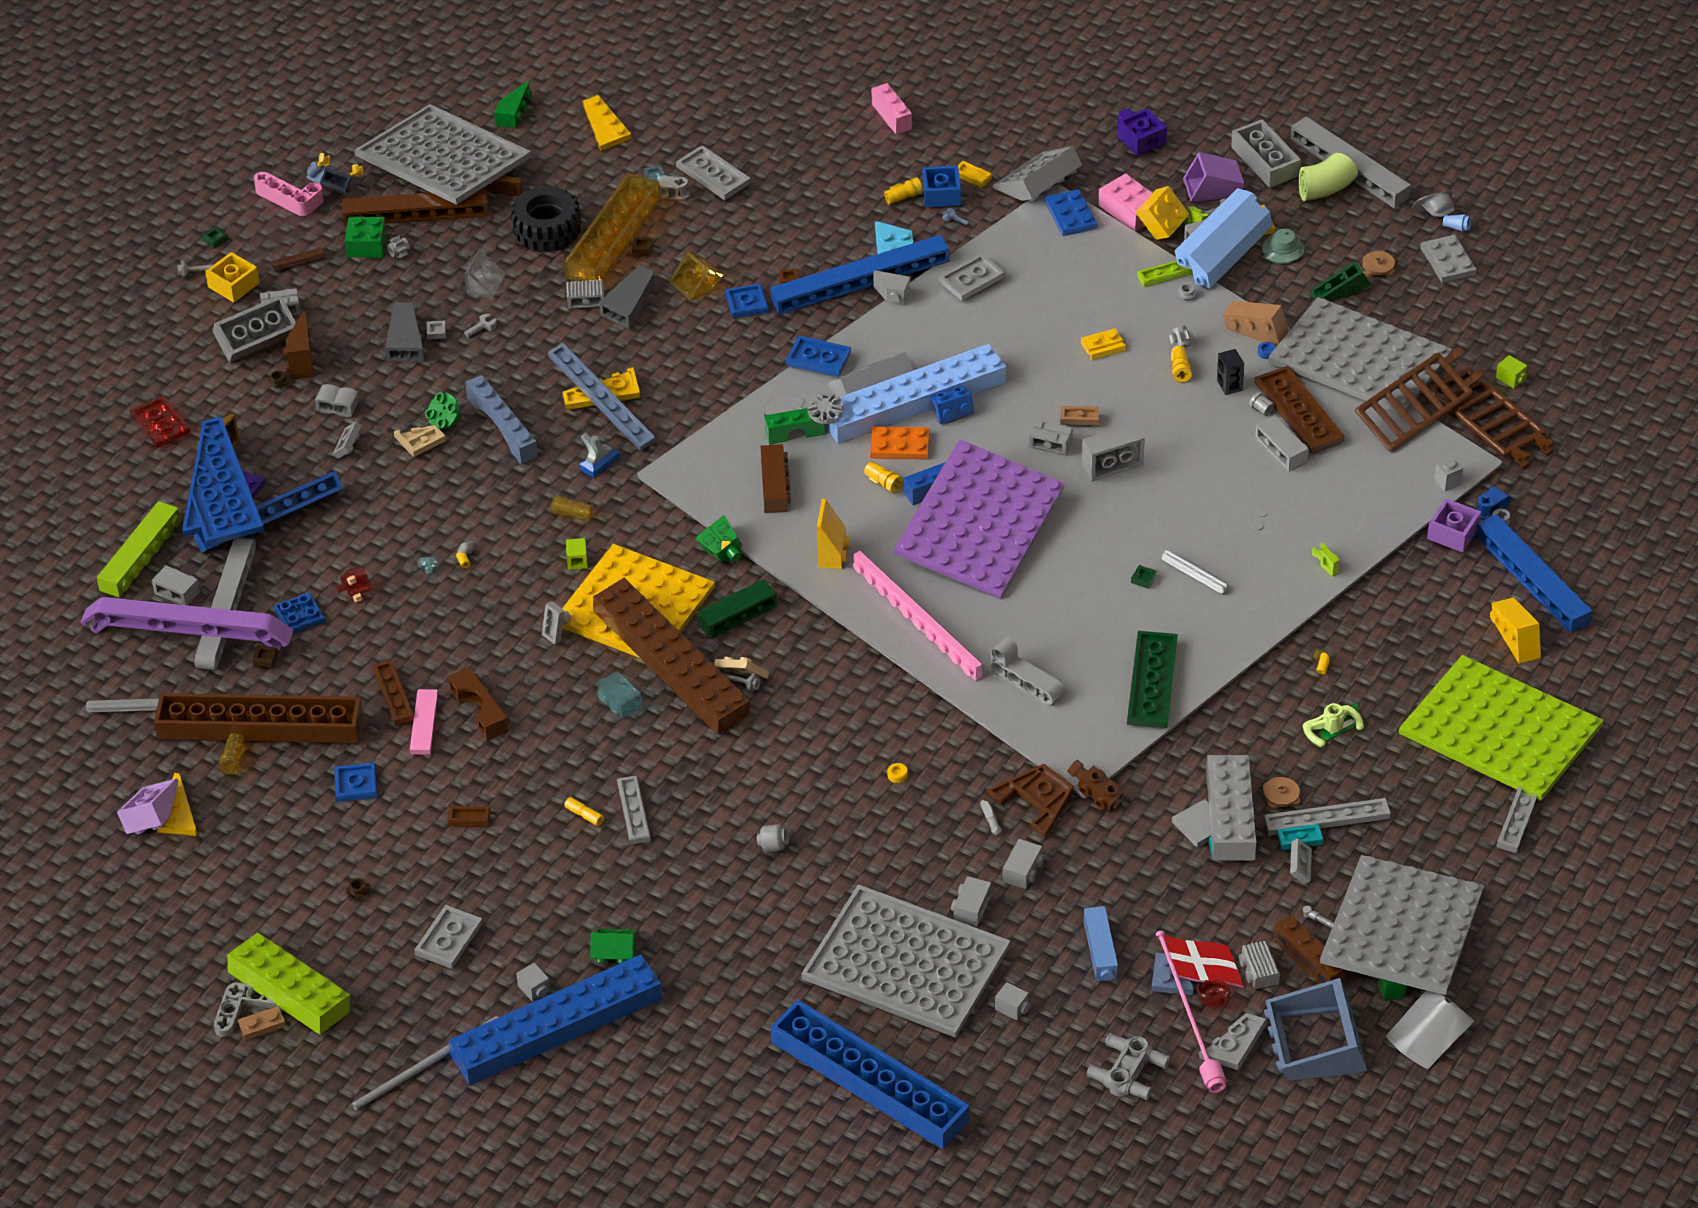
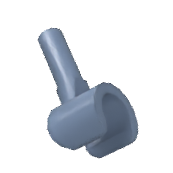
(951, 214)

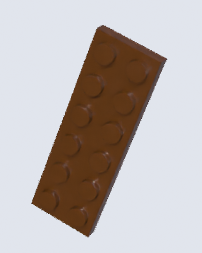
(1299, 409)

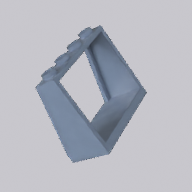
(1317, 999)

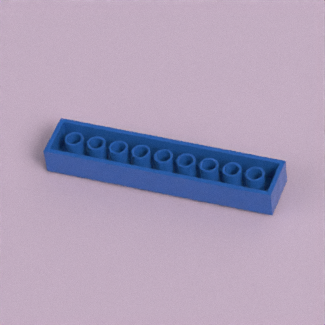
(555, 1019)
(870, 1074)

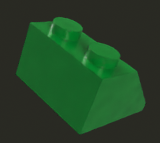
(613, 944)

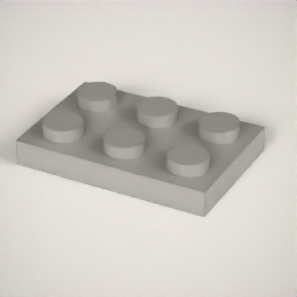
(1448, 258)
(971, 277)
(448, 936)

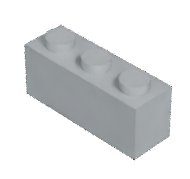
(1281, 443)

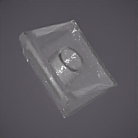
(483, 276)

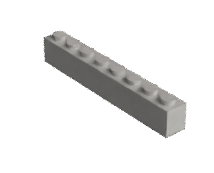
(1370, 174)

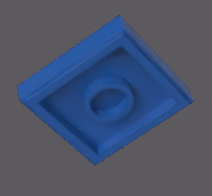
(746, 300)
(355, 782)

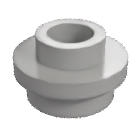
(1187, 291)

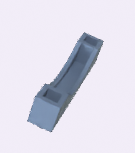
(516, 435)

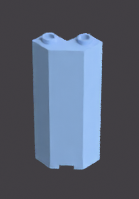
(1224, 237)

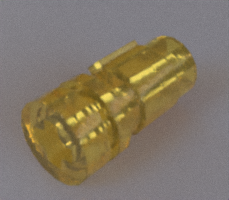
(572, 508)
(232, 754)

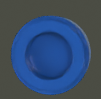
(1265, 349)

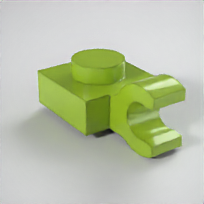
(1329, 561)

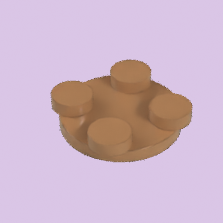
(1378, 264)
(1281, 793)

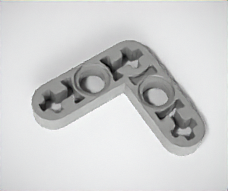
(237, 1001)

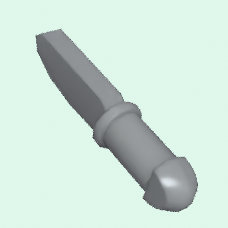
(990, 816)

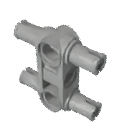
(1133, 1057)

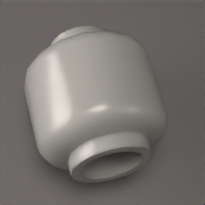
(773, 838)

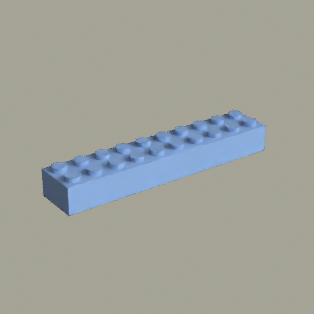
(911, 392)

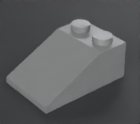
(1111, 454)

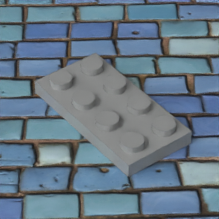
(713, 172)

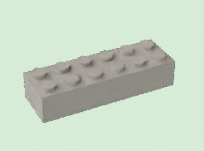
(1231, 807)

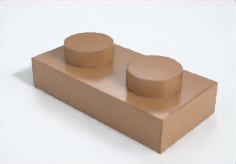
(1079, 415)
(261, 1023)

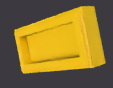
(974, 174)

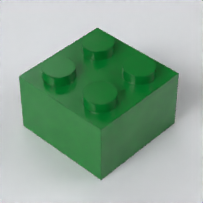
(365, 237)

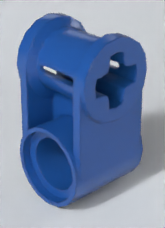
(1492, 500)

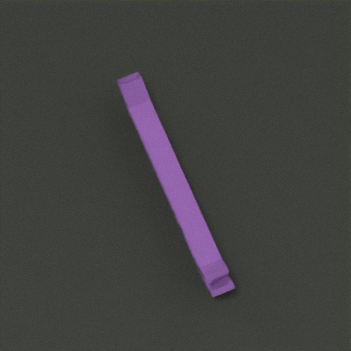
(188, 620)

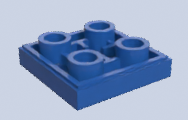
(299, 613)

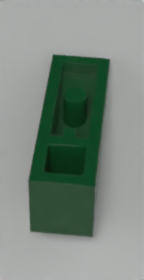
(1342, 284)

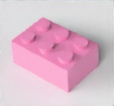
(1123, 199)

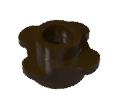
(278, 379)
(358, 887)

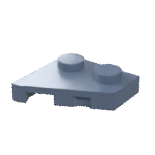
(1164, 980)

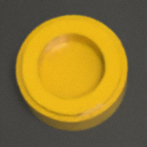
(897, 773)

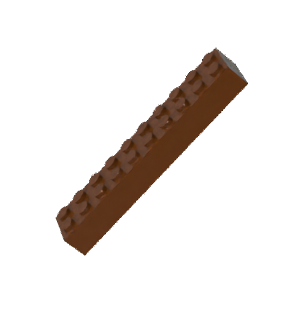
(671, 656)
(258, 717)

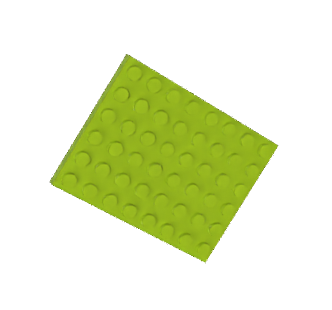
(1501, 727)

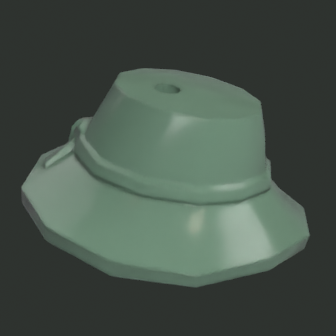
(1283, 247)

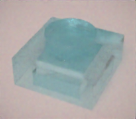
(653, 172)

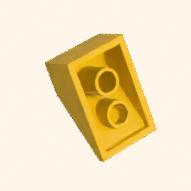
(831, 538)

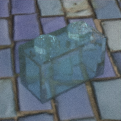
(619, 694)

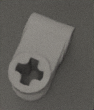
(672, 187)

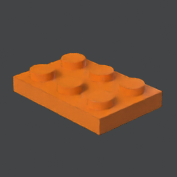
(899, 442)

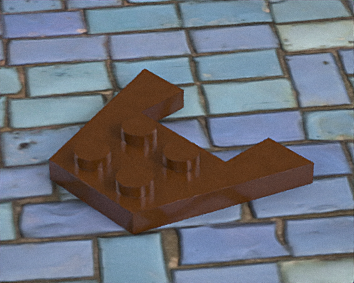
(1041, 789)

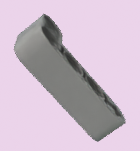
(1023, 674)

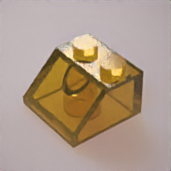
(695, 276)

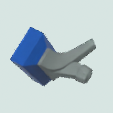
(598, 457)

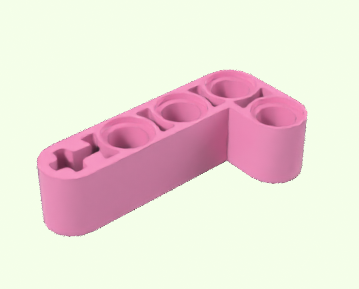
(288, 196)

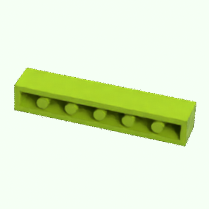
(138, 549)

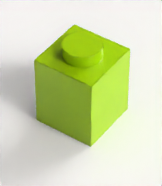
(1511, 371)
(576, 553)

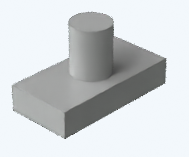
(553, 622)

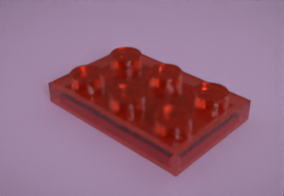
(160, 421)

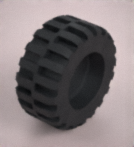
(549, 233)

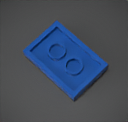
(1070, 212)
(818, 356)

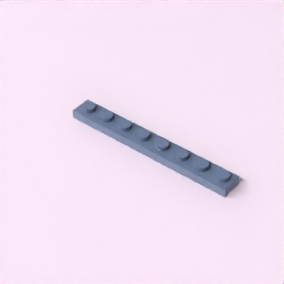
(601, 396)

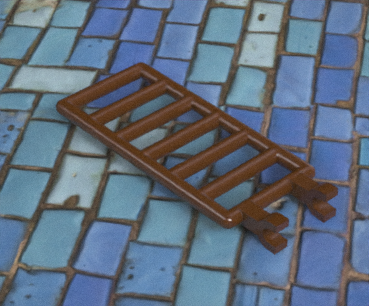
(1429, 419)
(1514, 449)

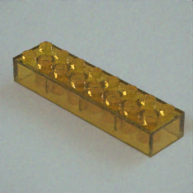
(613, 229)

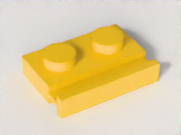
(1103, 344)

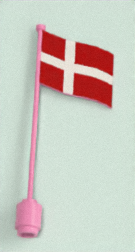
(1198, 963)

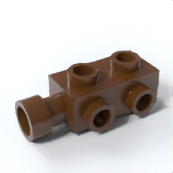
(1097, 785)

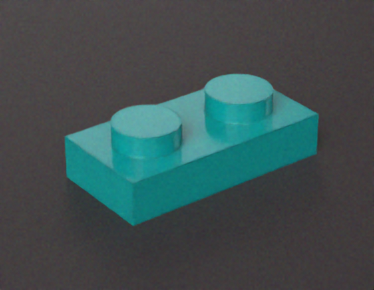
(1307, 834)

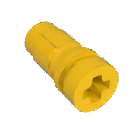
(903, 191)
(1181, 367)
(880, 475)

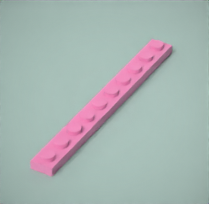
(918, 616)

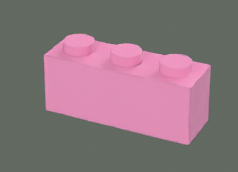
(891, 108)

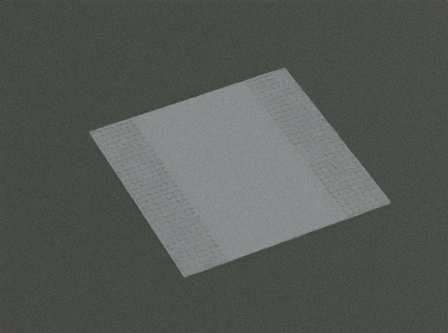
(1074, 591)

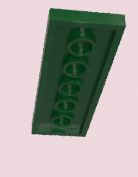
(1152, 679)

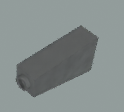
(628, 297)
(403, 335)

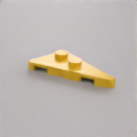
(180, 818)

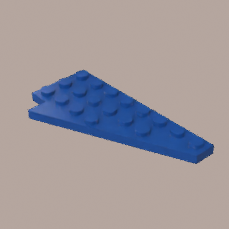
(218, 493)

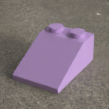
(148, 807)

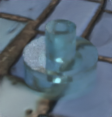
(427, 563)

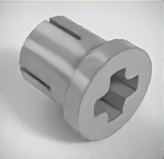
(1261, 403)

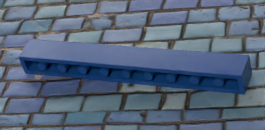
(858, 274)

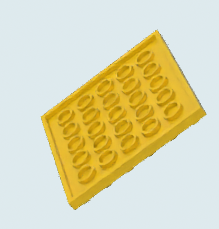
(668, 588)

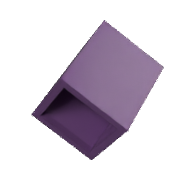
(1212, 178)

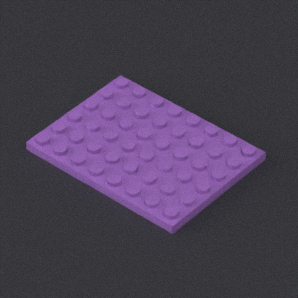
(979, 518)

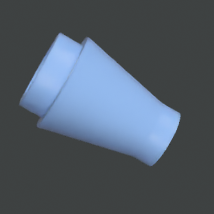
(1459, 222)

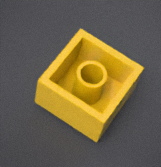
(1162, 213)
(232, 277)

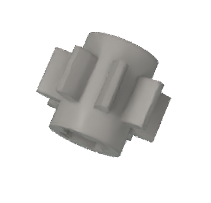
(398, 247)
(1181, 336)

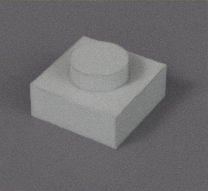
(436, 330)

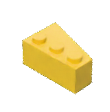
(1517, 628)

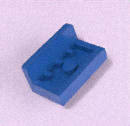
(953, 404)

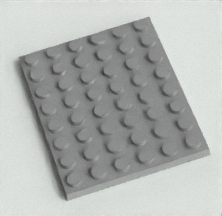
(443, 154)
(1354, 352)
(1402, 924)
(906, 960)

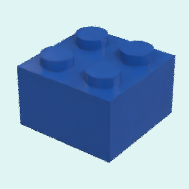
(941, 186)

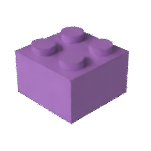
(1453, 525)

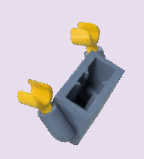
(330, 177)

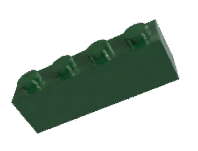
(737, 609)

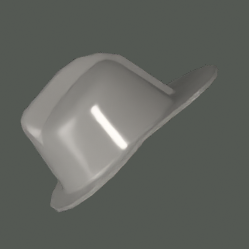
(1436, 204)

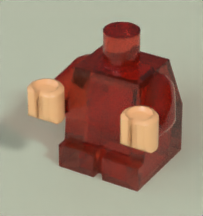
(354, 582)

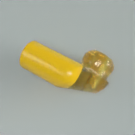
(1324, 660)

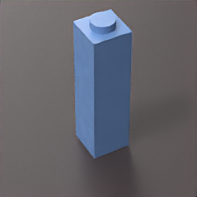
(1100, 943)

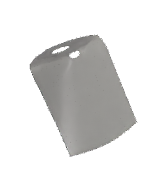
(1429, 1028)

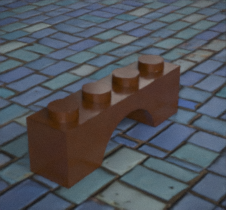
(468, 688)

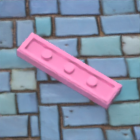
(424, 722)

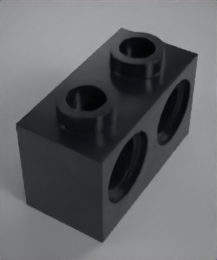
(1230, 371)

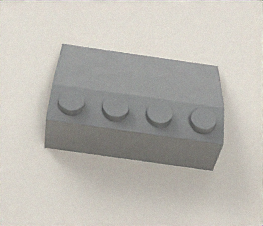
(1040, 174)

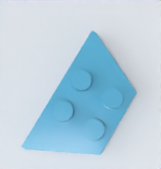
(891, 237)

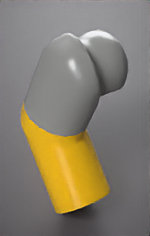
(462, 552)

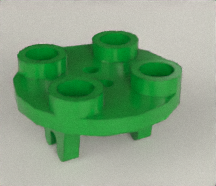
(443, 411)

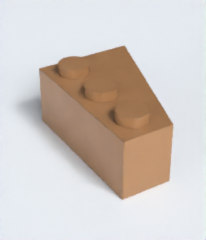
(1257, 321)

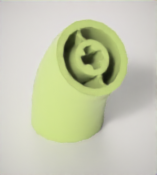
(1326, 177)

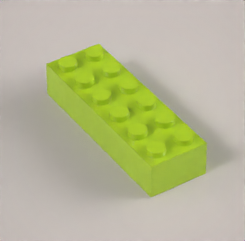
(289, 983)

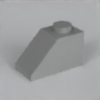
(892, 287)

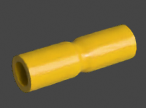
(586, 812)

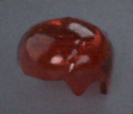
(1213, 993)

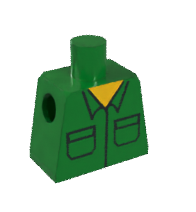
(720, 541)

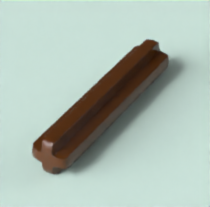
(298, 259)

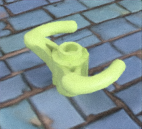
(1332, 721)

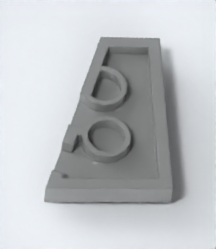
(1237, 1042)

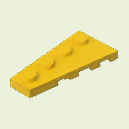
(605, 124)
(623, 386)

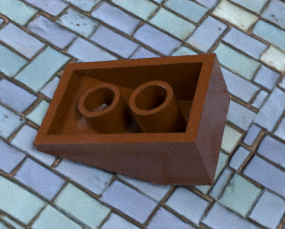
(299, 350)

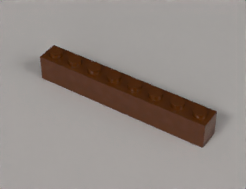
(415, 207)

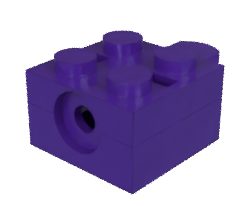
(1140, 130)

